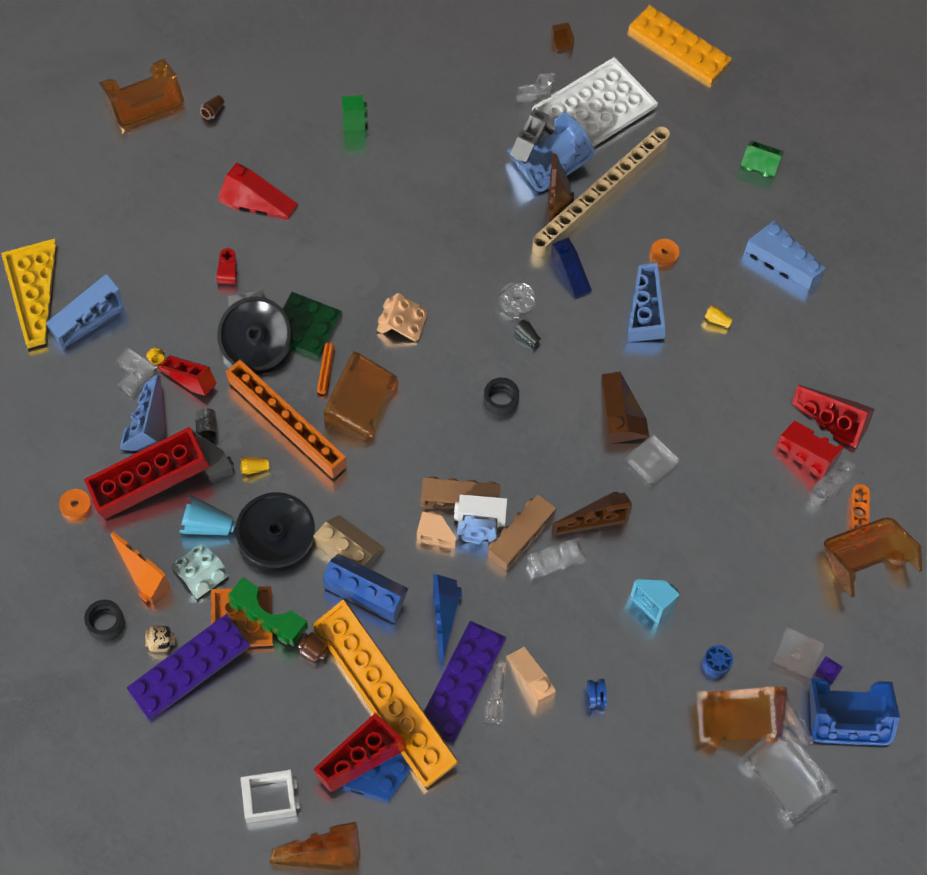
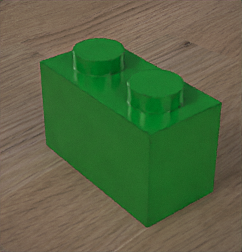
(354, 113)

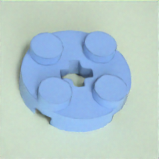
(477, 530)

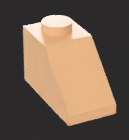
(435, 530)

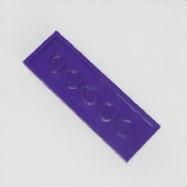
(188, 667)
(463, 680)

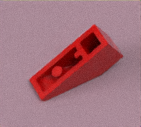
(189, 374)

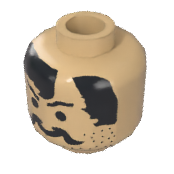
(159, 639)

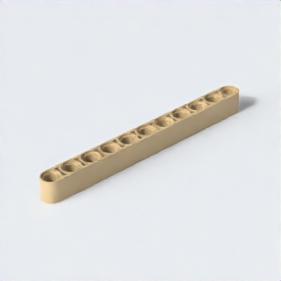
(607, 185)

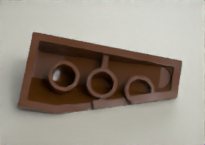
(559, 190)
(605, 511)

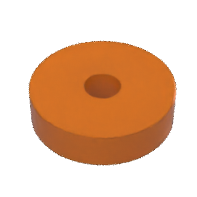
(667, 246)
(75, 496)

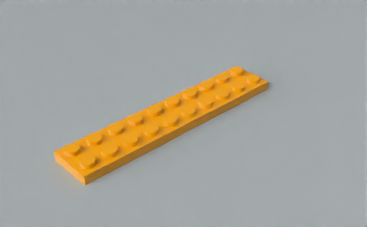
(385, 692)

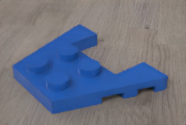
(382, 780)

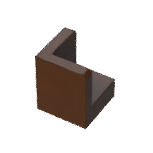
(562, 37)

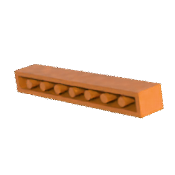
(286, 419)

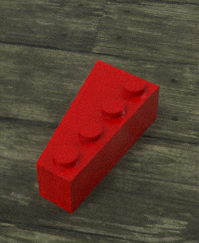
(359, 753)

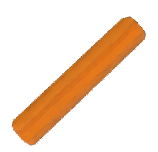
(325, 370)

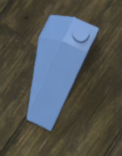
(148, 418)

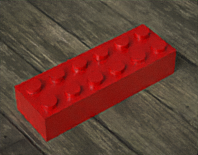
(146, 473)

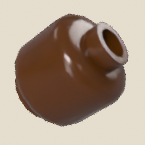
(313, 647)

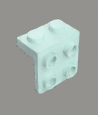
(200, 570)

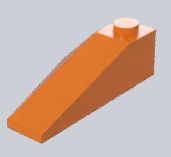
(147, 576)

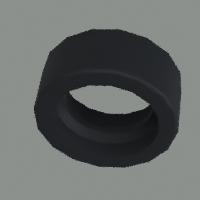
(497, 408)
(95, 608)

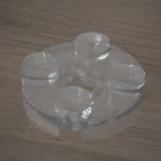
(516, 309)

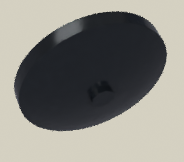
(255, 333)
(275, 530)

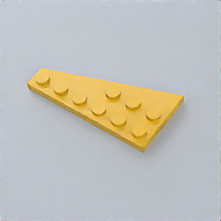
(30, 281)

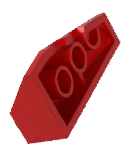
(250, 191)
(838, 415)

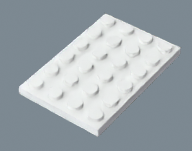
(600, 101)

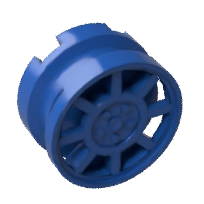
(717, 661)
(597, 693)

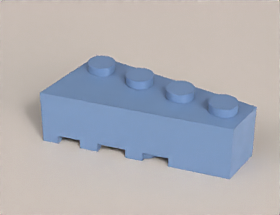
(785, 255)
(647, 309)

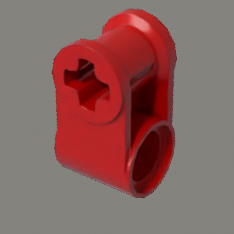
(227, 268)

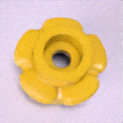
(155, 356)

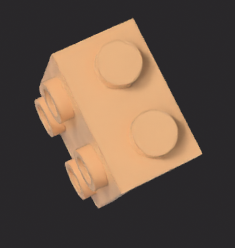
(402, 316)

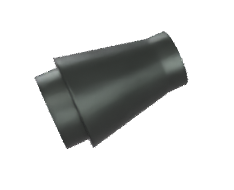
(526, 331)

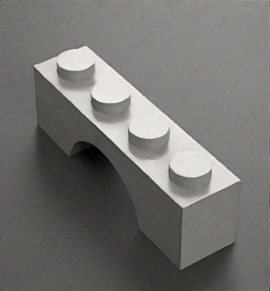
(529, 135)

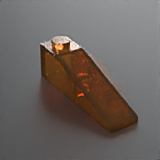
(328, 851)

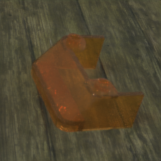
(869, 545)

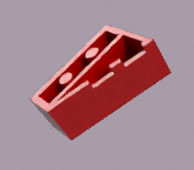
(809, 449)

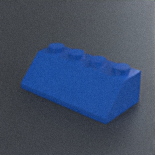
(364, 587)

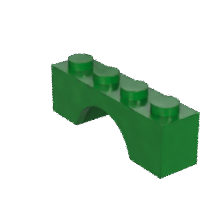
(287, 626)

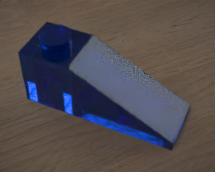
(570, 266)

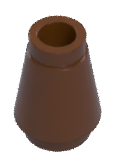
(211, 107)

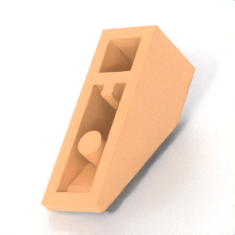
(532, 677)

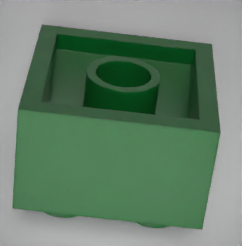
(762, 158)

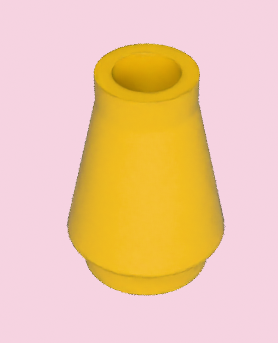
(718, 316)
(253, 465)

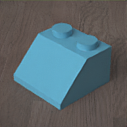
(655, 597)

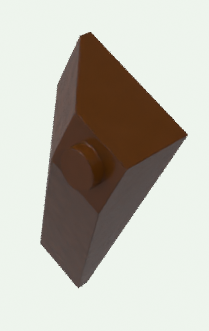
(623, 412)

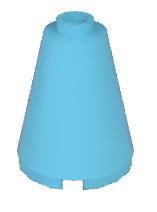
(205, 519)

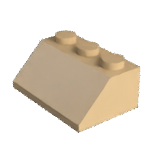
(344, 538)

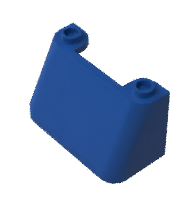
(853, 716)

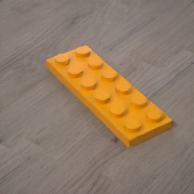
(680, 44)

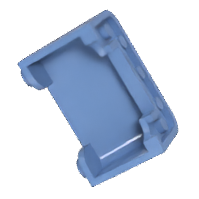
(570, 145)

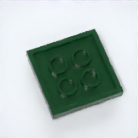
(311, 324)

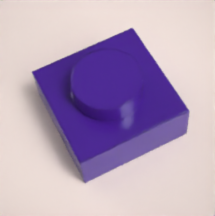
(828, 670)

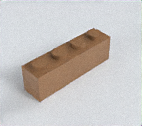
(444, 493)
(521, 532)

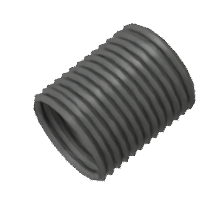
(206, 423)

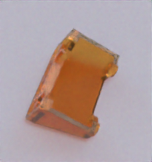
(145, 98)
(358, 398)
(742, 714)

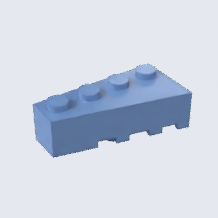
(86, 311)

